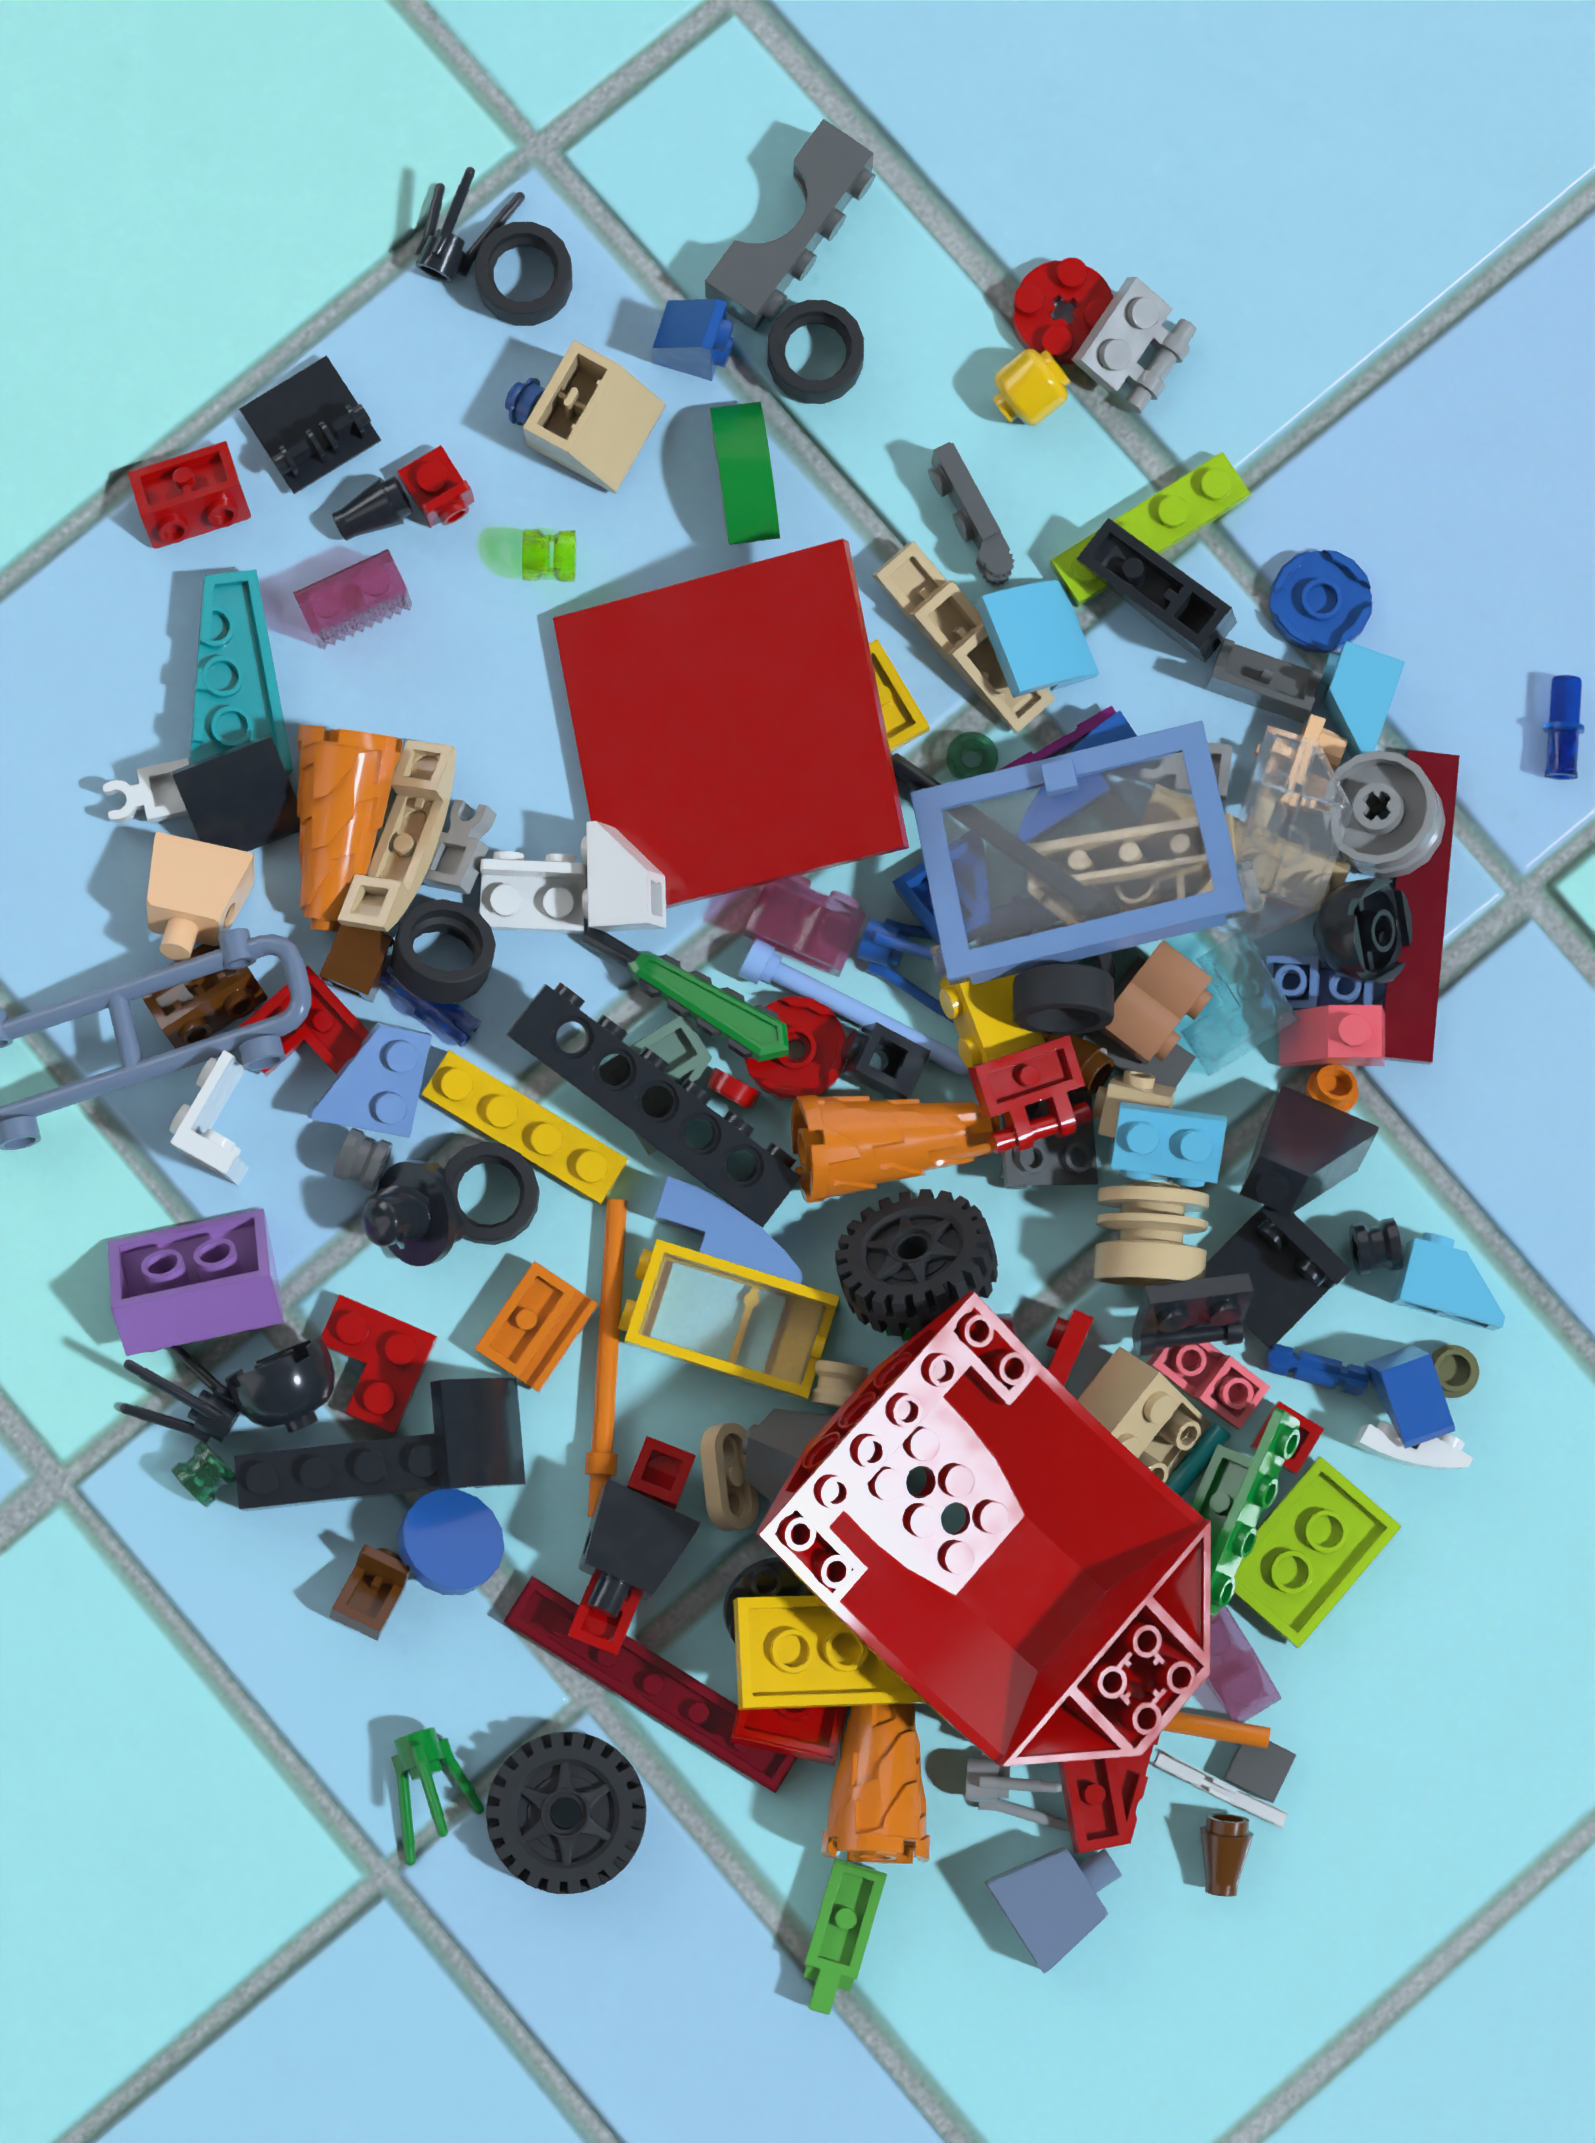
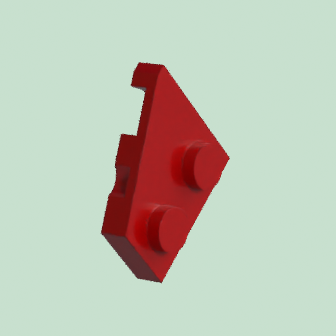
(1103, 1799)

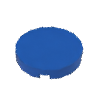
(1320, 601)
(450, 1541)

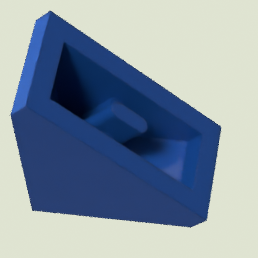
(1411, 1395)

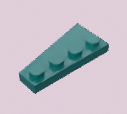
(235, 671)

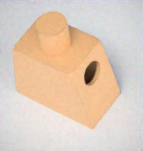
(195, 892)

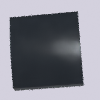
(240, 796)
(477, 1433)

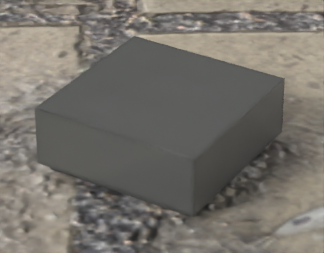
(1260, 1769)

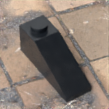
(1158, 590)

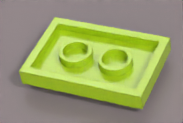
(1311, 1551)

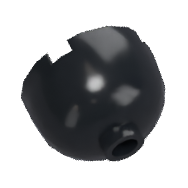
(1364, 930)
(285, 1386)

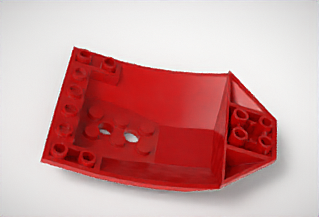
(1066, 1599)

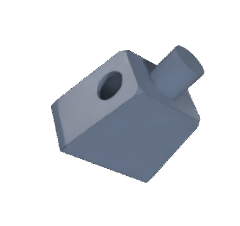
(1054, 1901)

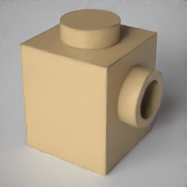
(1131, 1087)

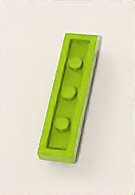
(1162, 520)

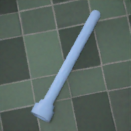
(766, 966)

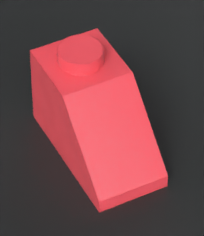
(1335, 1036)

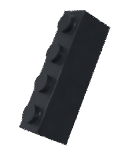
(336, 1472)

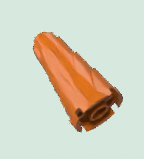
(340, 808)
(862, 1142)
(878, 1789)

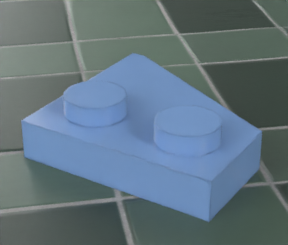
(379, 1084)

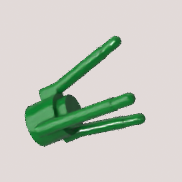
(421, 1756)

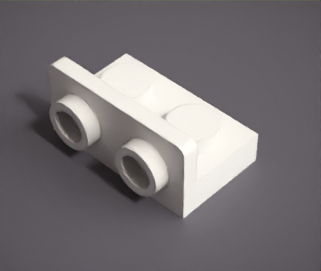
(533, 893)

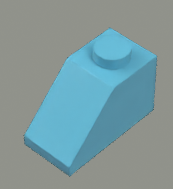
(1360, 694)
(1445, 1283)

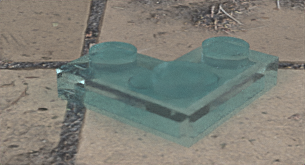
(1251, 1008)

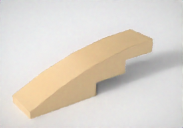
(955, 632)

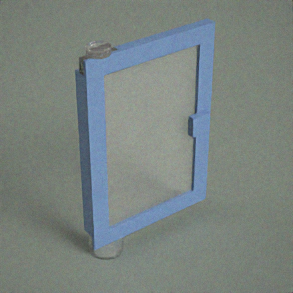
(1079, 856)

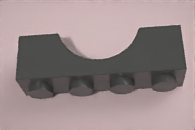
(755, 275)

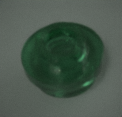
(971, 742)

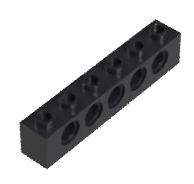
(753, 1196)

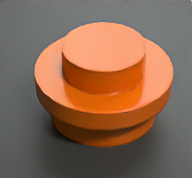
(1334, 1087)

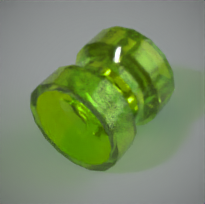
(537, 555)

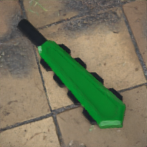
(717, 1012)

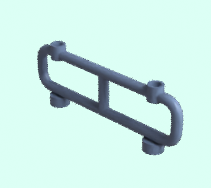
(258, 1042)

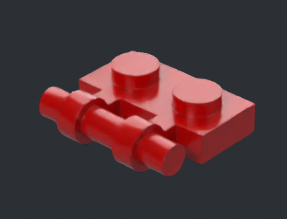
(1023, 1079)

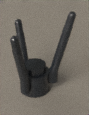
(442, 251)
(212, 1413)

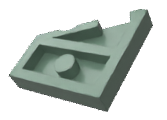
(680, 1048)

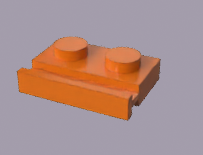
(536, 1326)

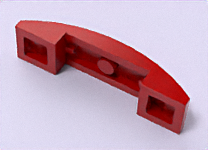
(661, 1476)

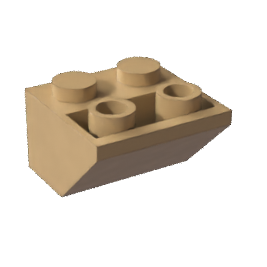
(593, 417)
(1144, 1412)

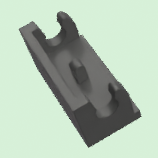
(1264, 681)

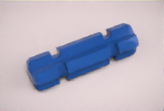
(1317, 1369)

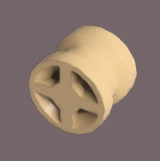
(836, 1382)

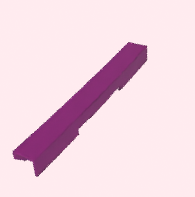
(1080, 732)

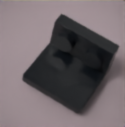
(1286, 1268)

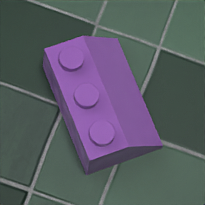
(194, 1282)

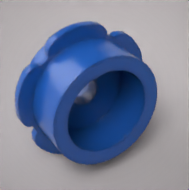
(522, 400)

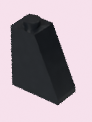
(1304, 1151)

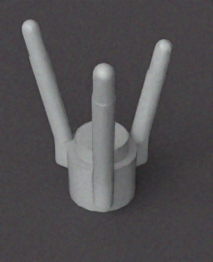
(991, 1781)

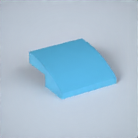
(1036, 637)

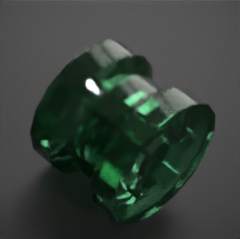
(204, 1473)

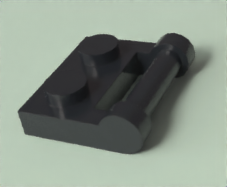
(1192, 1313)

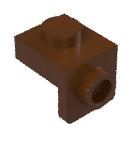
(371, 1591)

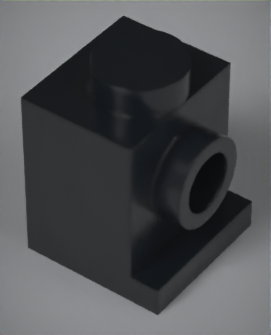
(900, 1060)

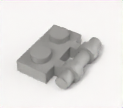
(1123, 335)

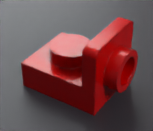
(437, 488)

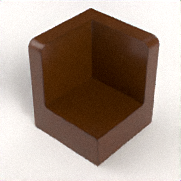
(357, 961)

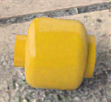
(1030, 387)

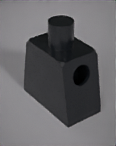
(631, 1546)

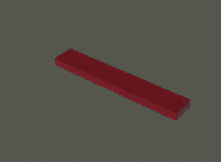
(1412, 996)
(647, 1683)

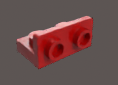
(189, 495)

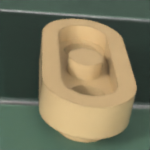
(729, 1498)

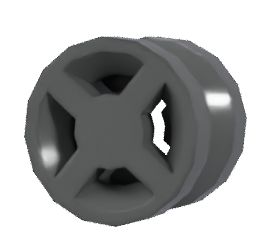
(362, 1159)

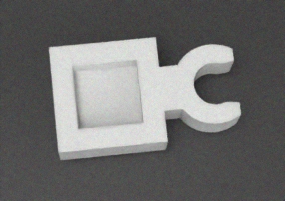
(154, 793)

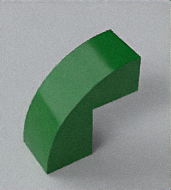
(745, 473)

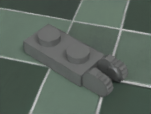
(973, 516)

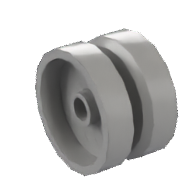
(1415, 821)

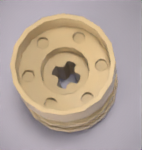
(1150, 1234)

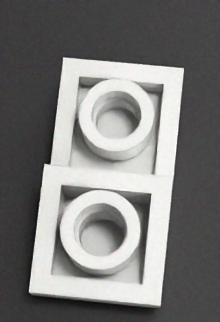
(1437, 1453)

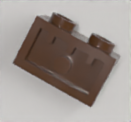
(204, 1004)

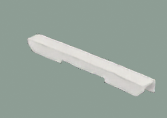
(1221, 1789)

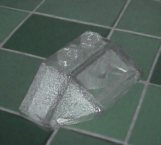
(1290, 830)

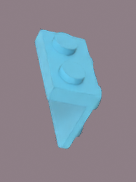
(1168, 1144)

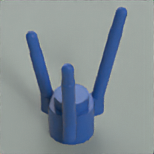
(886, 945)

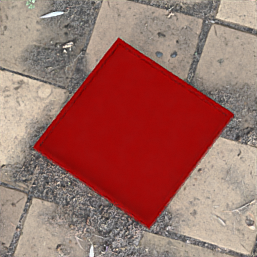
(735, 724)

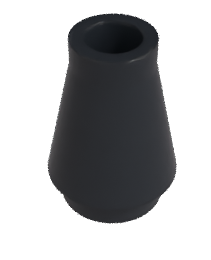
(374, 509)

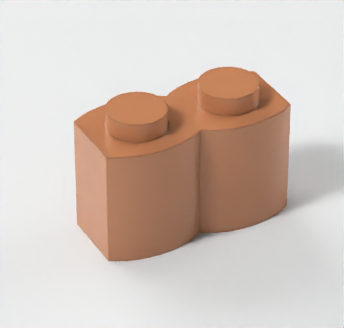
(1156, 1002)

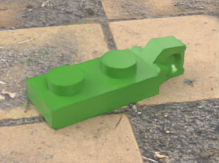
(842, 1931)

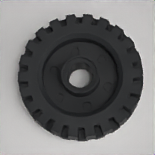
(914, 1260)
(522, 1822)

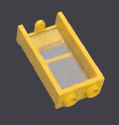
(728, 1318)

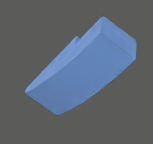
(725, 1230)

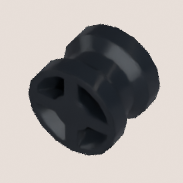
(1376, 1246)

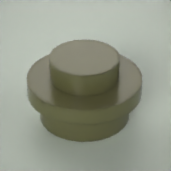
(1456, 1370)

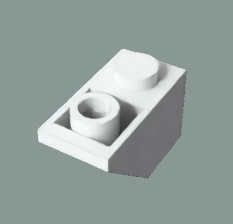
(623, 885)

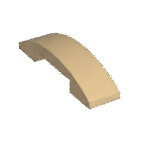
(408, 839)

